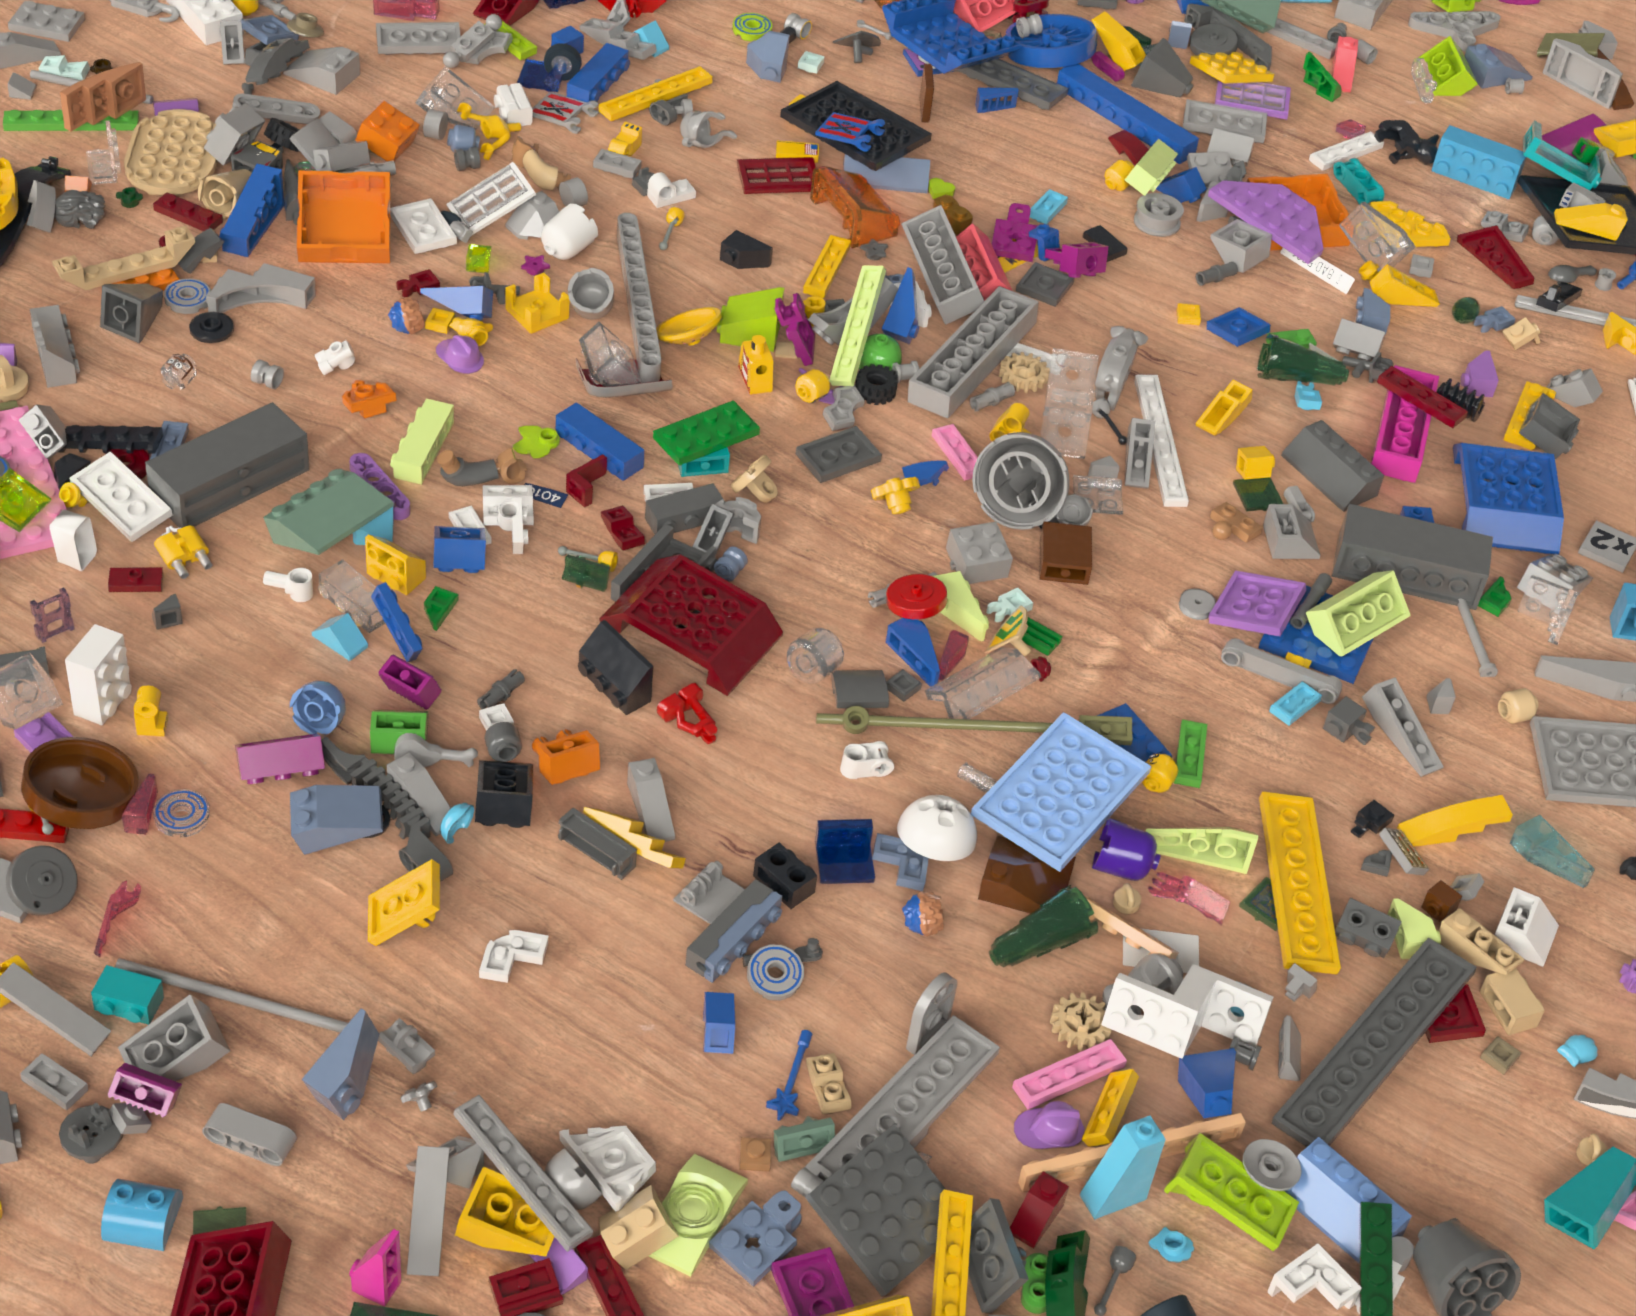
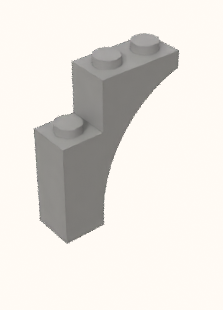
(267, 285)
(832, 323)

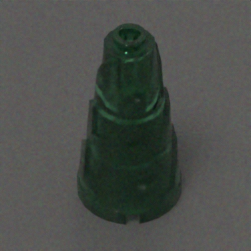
(1292, 362)
(1052, 926)

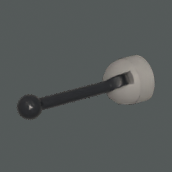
(1101, 410)

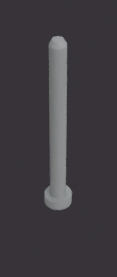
(1487, 669)

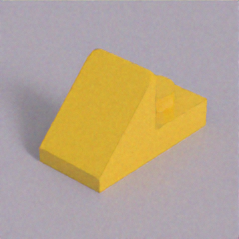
(1619, 331)

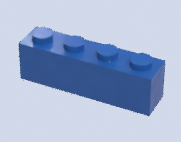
(598, 73)
(596, 438)

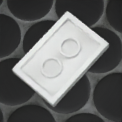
(423, 226)

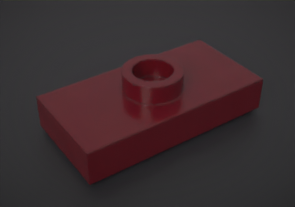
(135, 579)

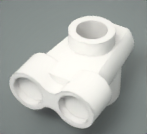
(338, 354)

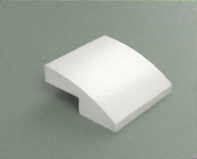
(495, 494)

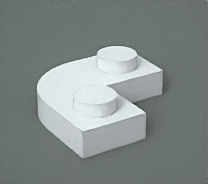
(516, 946)

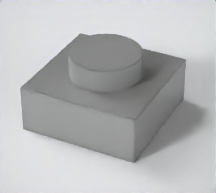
(1421, 266)
(1468, 885)
(129, 1119)

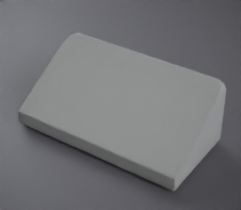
(1289, 1051)

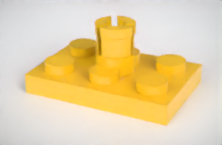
(404, 903)

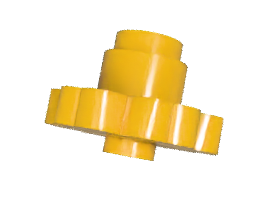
(896, 493)

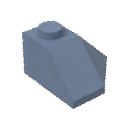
(769, 55)

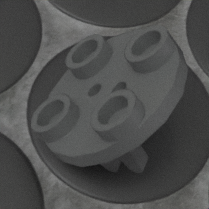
(81, 1142)

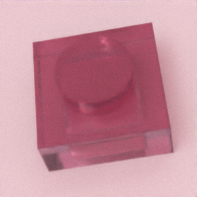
(1350, 128)

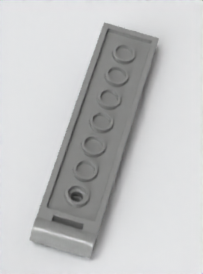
(908, 1099)

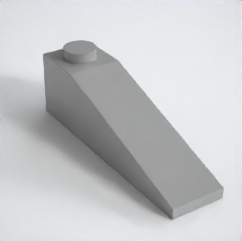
(1600, 677)
(1398, 721)

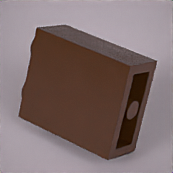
(1065, 553)

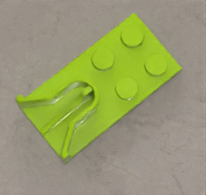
(1221, 1182)

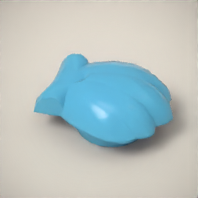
(1579, 1049)
(1172, 1245)

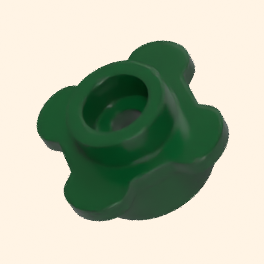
(129, 197)

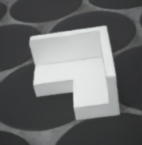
(1317, 1271)

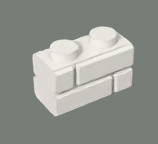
(513, 104)

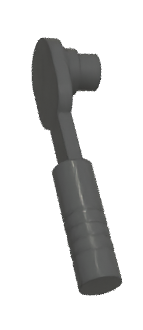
(807, 953)

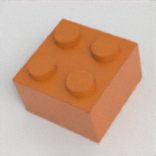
(388, 131)

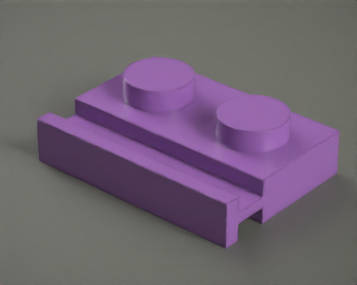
(40, 731)

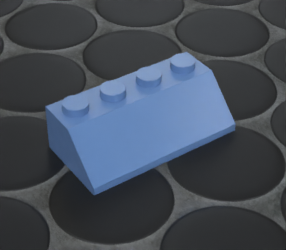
(1332, 1193)

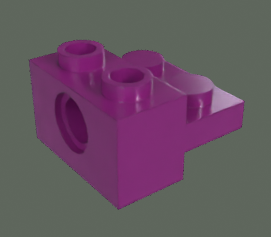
(1080, 258)

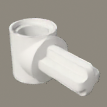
(297, 583)

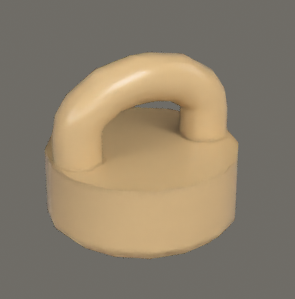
(1127, 899)
(1590, 1149)

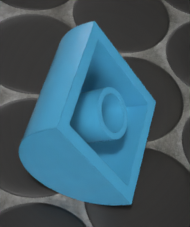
(140, 1214)

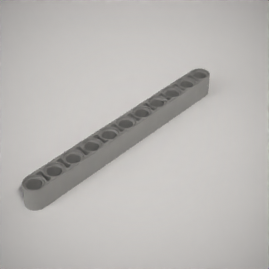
(638, 298)

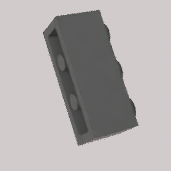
(681, 509)

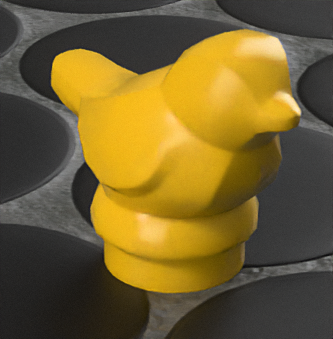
(472, 328)

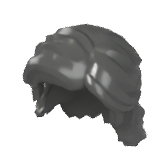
(79, 206)

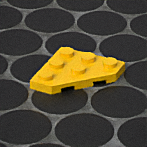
(1419, 231)

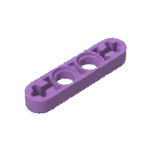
(384, 483)

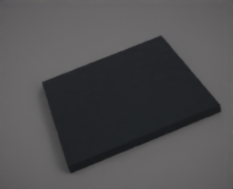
(1547, 195)

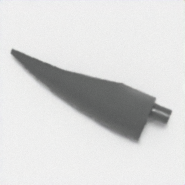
(291, 193)

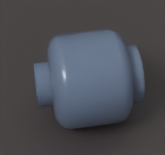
(462, 137)

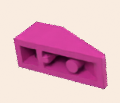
(379, 1270)

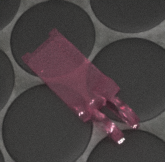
(1192, 893)
(117, 903)

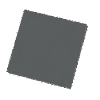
(1045, 284)

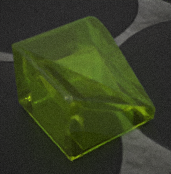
(478, 258)

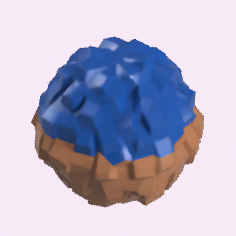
(406, 316)
(924, 913)

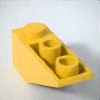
(1119, 42)

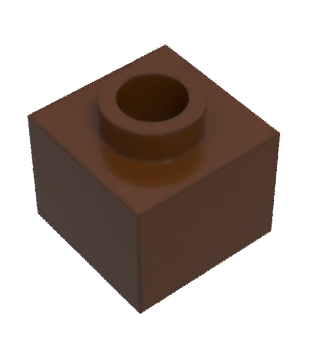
(1441, 901)

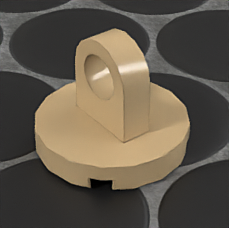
(13, 381)
(756, 479)

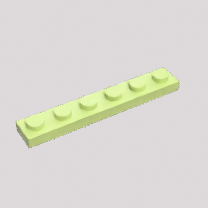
(857, 326)

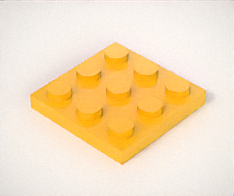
(1231, 68)

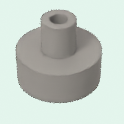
(685, 108)

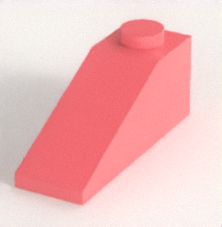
(1344, 62)

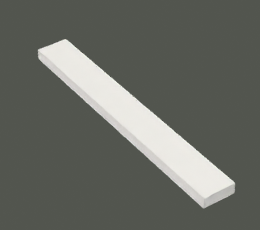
(1164, 450)

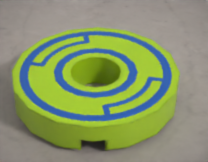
(751, 26)

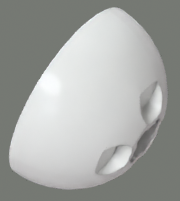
(938, 828)

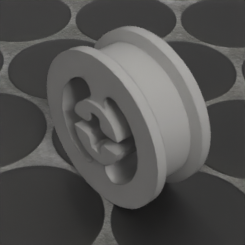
(1158, 214)

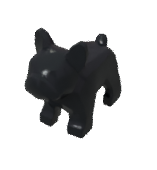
(1407, 142)

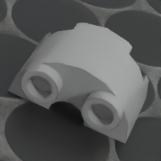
(746, 518)

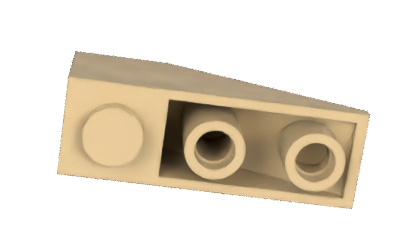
(1476, 944)

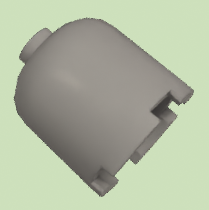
(591, 293)

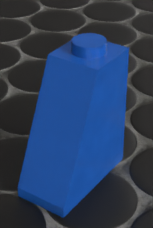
(1209, 1081)

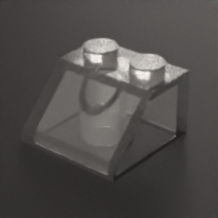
(25, 692)

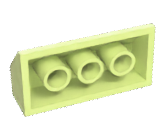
(1359, 612)

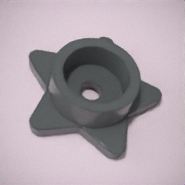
(874, 250)

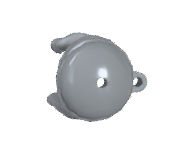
(696, 129)

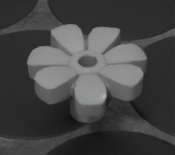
(420, 1095)

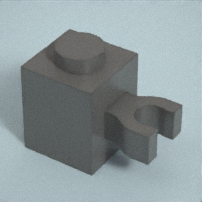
(1347, 720)

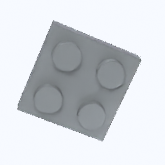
(1211, 165)

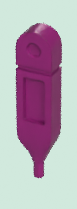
(1107, 66)

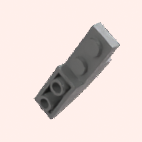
(274, 59)

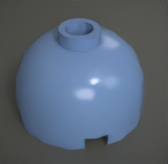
(318, 707)

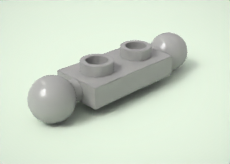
(472, 41)

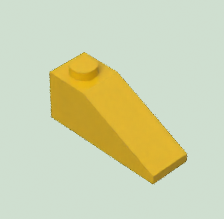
(1596, 219)
(1402, 289)

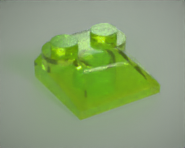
(19, 500)

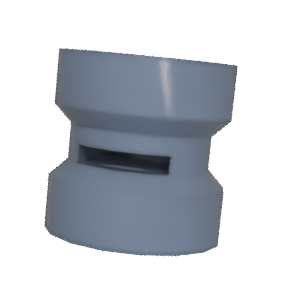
(731, 563)

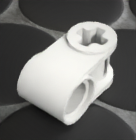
(865, 759)

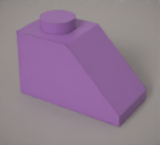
(1481, 375)

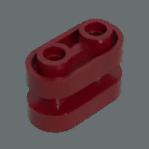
(1029, 7)

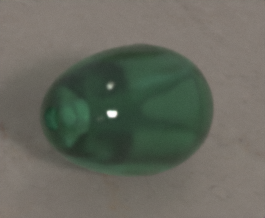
(1465, 310)

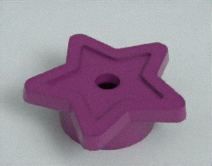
(535, 265)

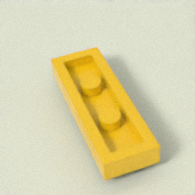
(1110, 1108)

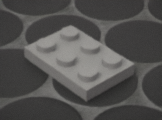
(46, 21)

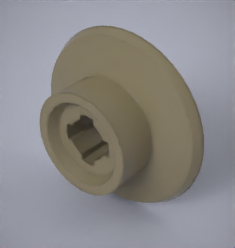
(305, 25)

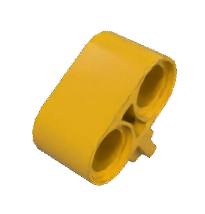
(1011, 421)

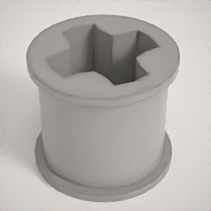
(1514, 85)
(1605, 279)

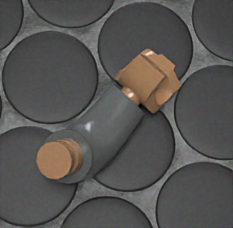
(466, 473)

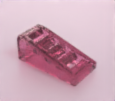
(953, 653)
(140, 809)

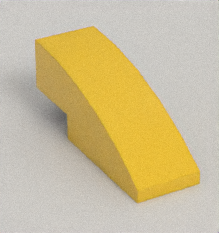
(1225, 408)

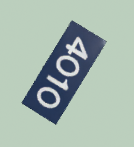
(548, 495)

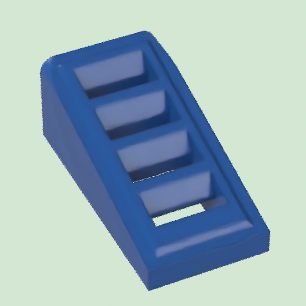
(989, 93)

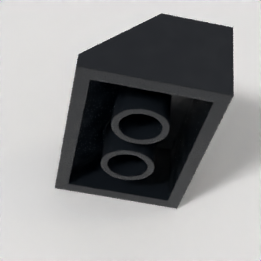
(616, 668)

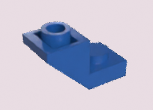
(719, 1022)

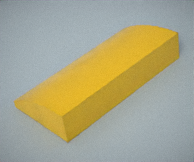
(1618, 137)

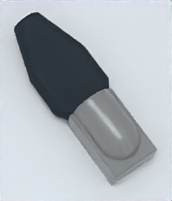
(458, 227)

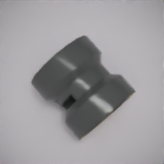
(467, 158)

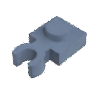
(1495, 318)

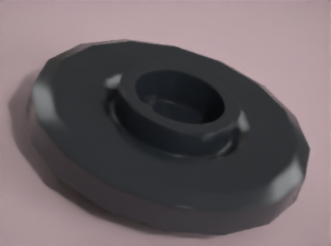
(211, 327)

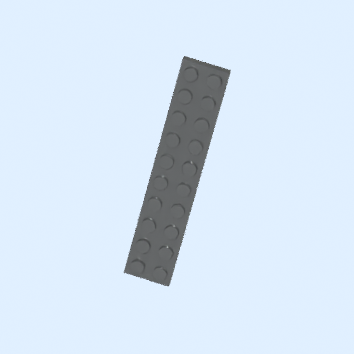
(1374, 1045)

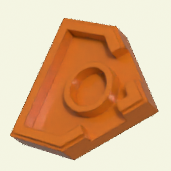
(368, 399)

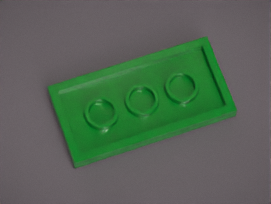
(706, 432)

